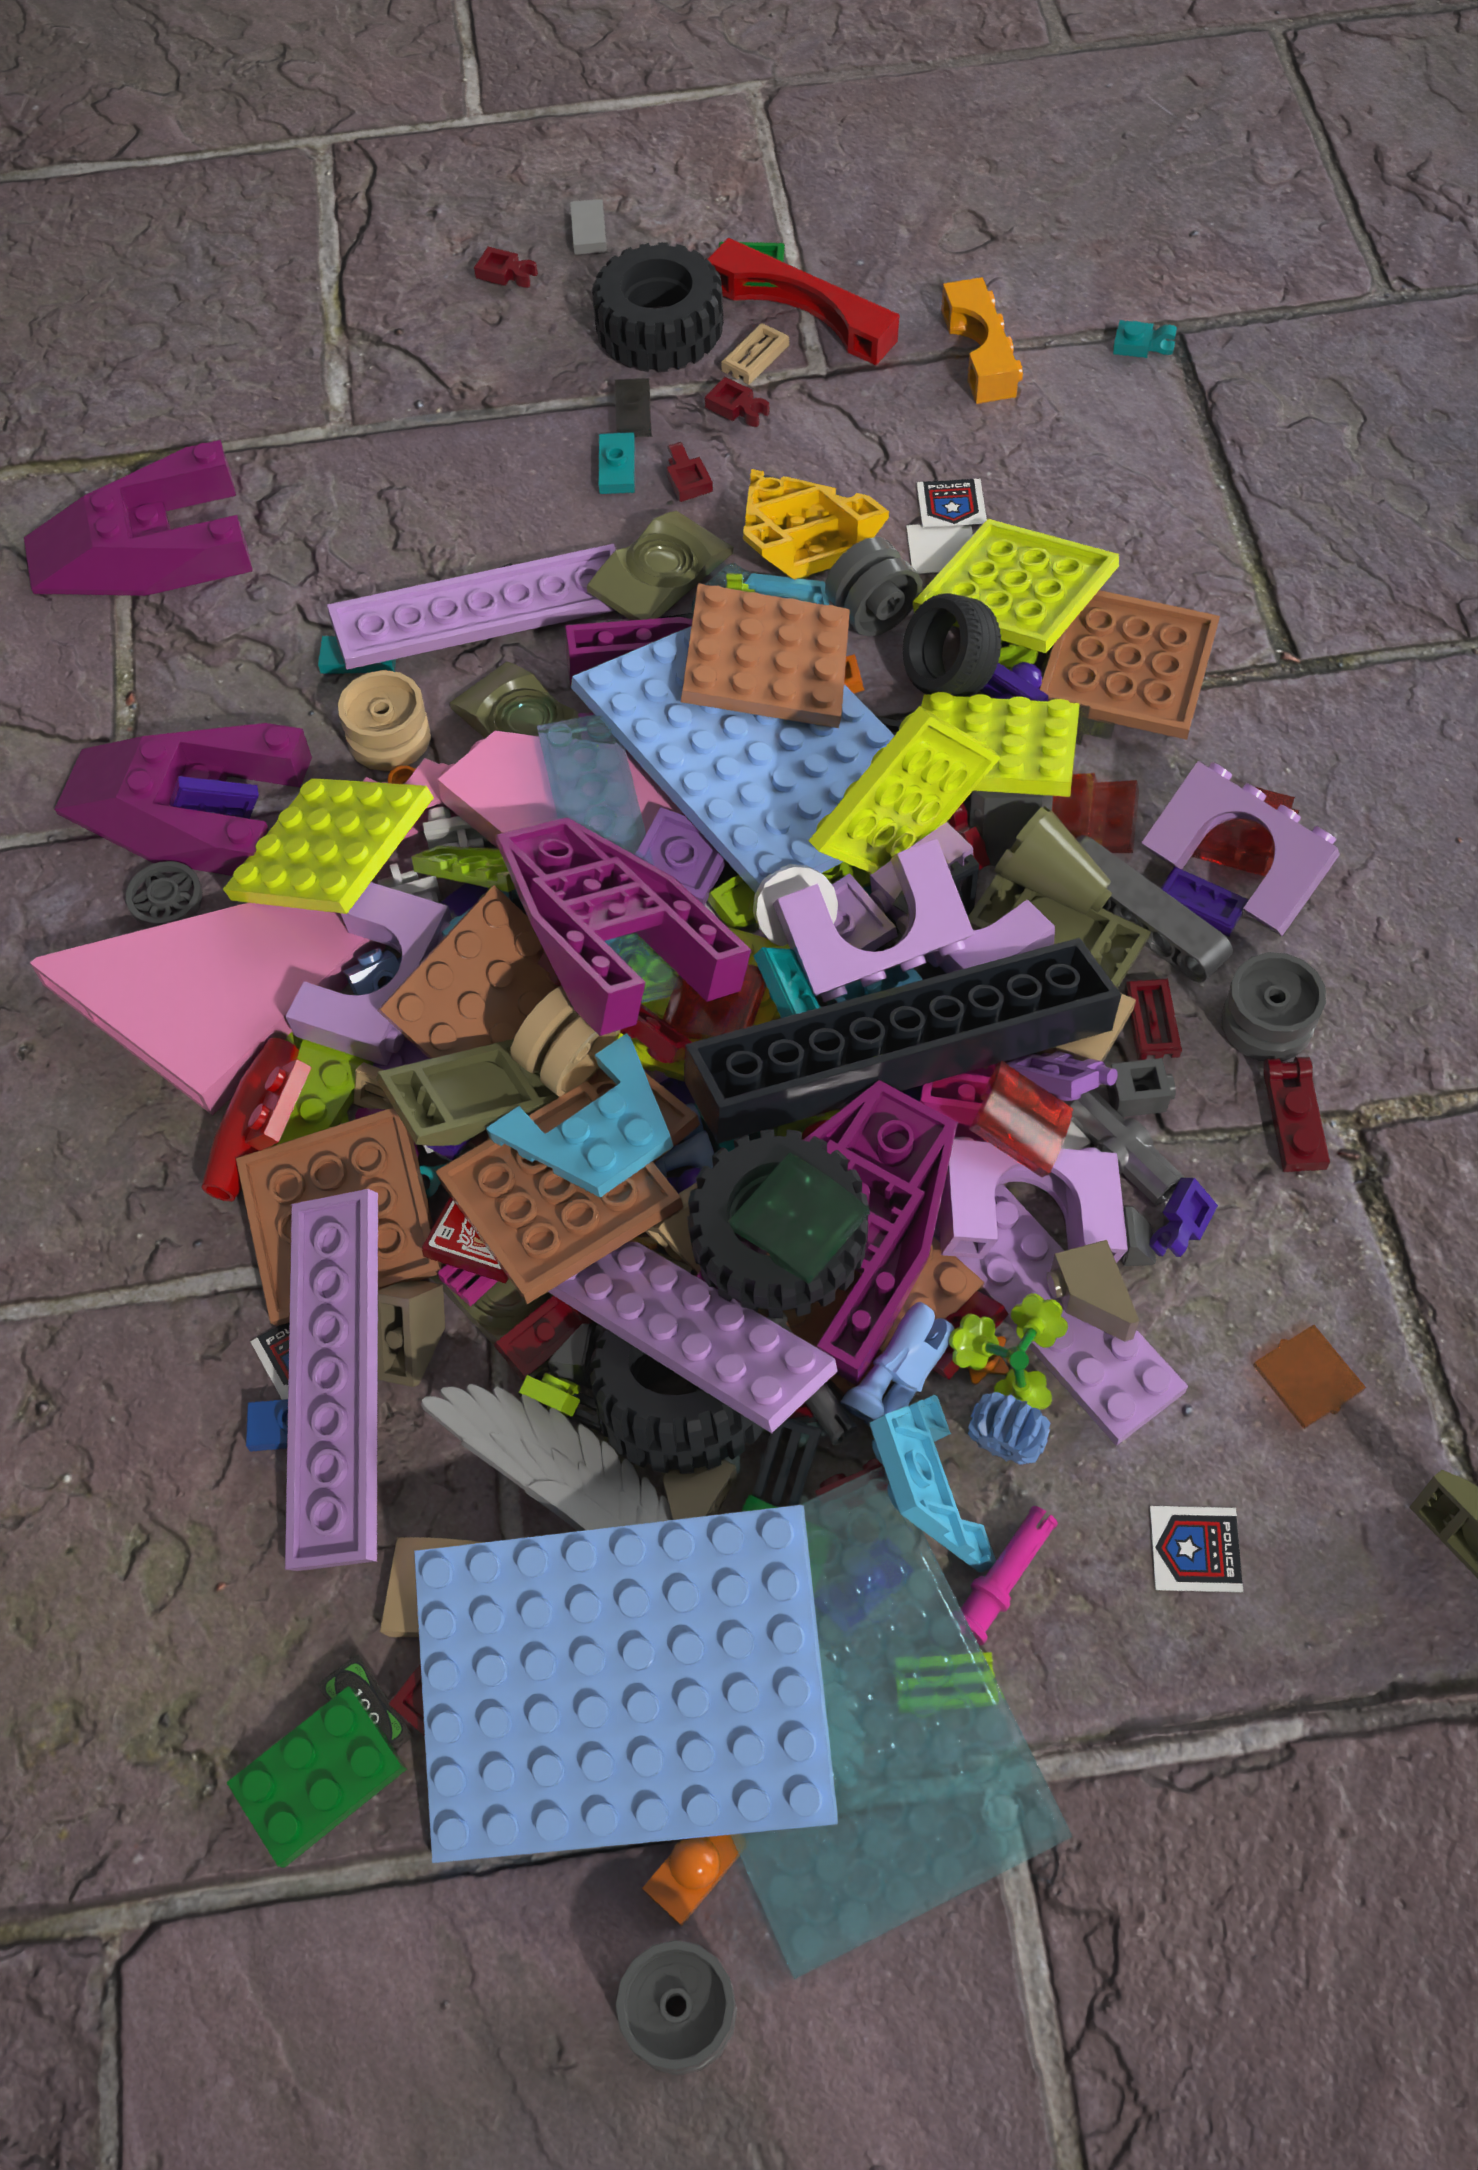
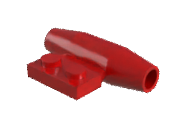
(255, 1115)

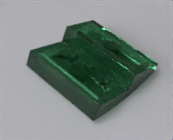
(799, 1217)

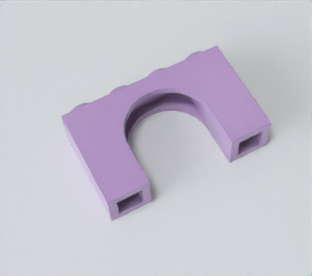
(1210, 799)
(934, 923)
(1013, 934)
(352, 1021)
(1080, 1182)

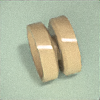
(384, 720)
(558, 1044)

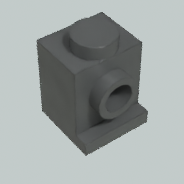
(1141, 1088)

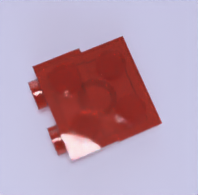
(1242, 841)

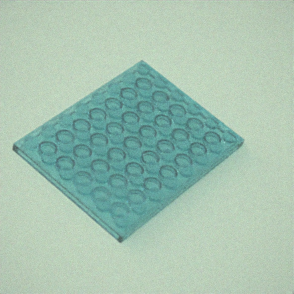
(920, 1745)

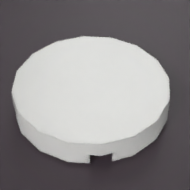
(782, 883)

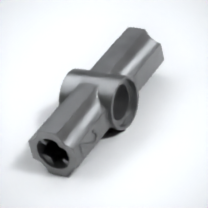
(1130, 1141)

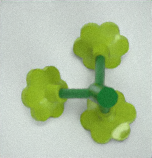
(1037, 1322)

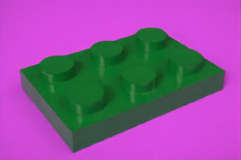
(316, 1776)

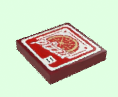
(458, 1245)

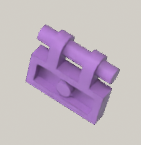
(1063, 1074)

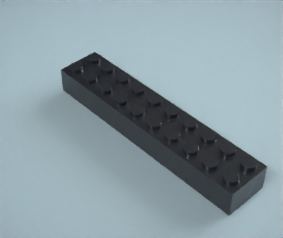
(899, 1037)

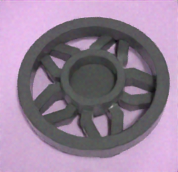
(164, 893)

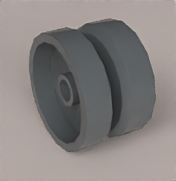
(873, 585)
(1273, 1006)
(650, 1985)

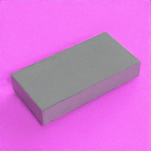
(588, 226)

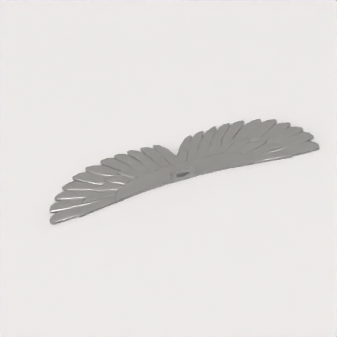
(549, 1458)

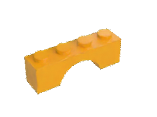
(972, 313)

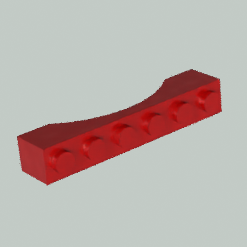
(861, 325)

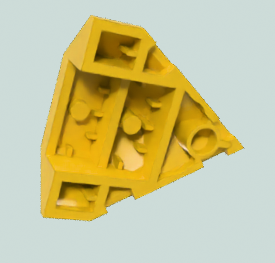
(805, 523)

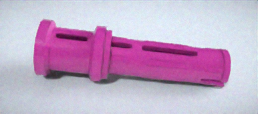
(992, 1592)

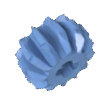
(1009, 1428)

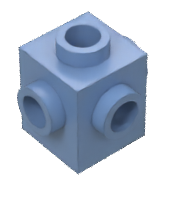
(372, 966)

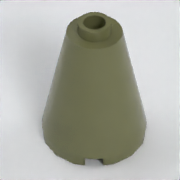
(1055, 865)

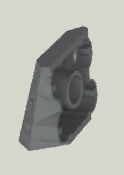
(1002, 817)

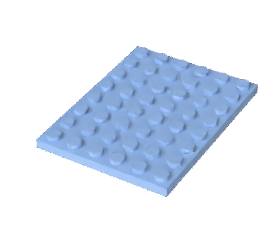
(738, 776)
(623, 1686)

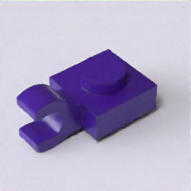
(1188, 1216)

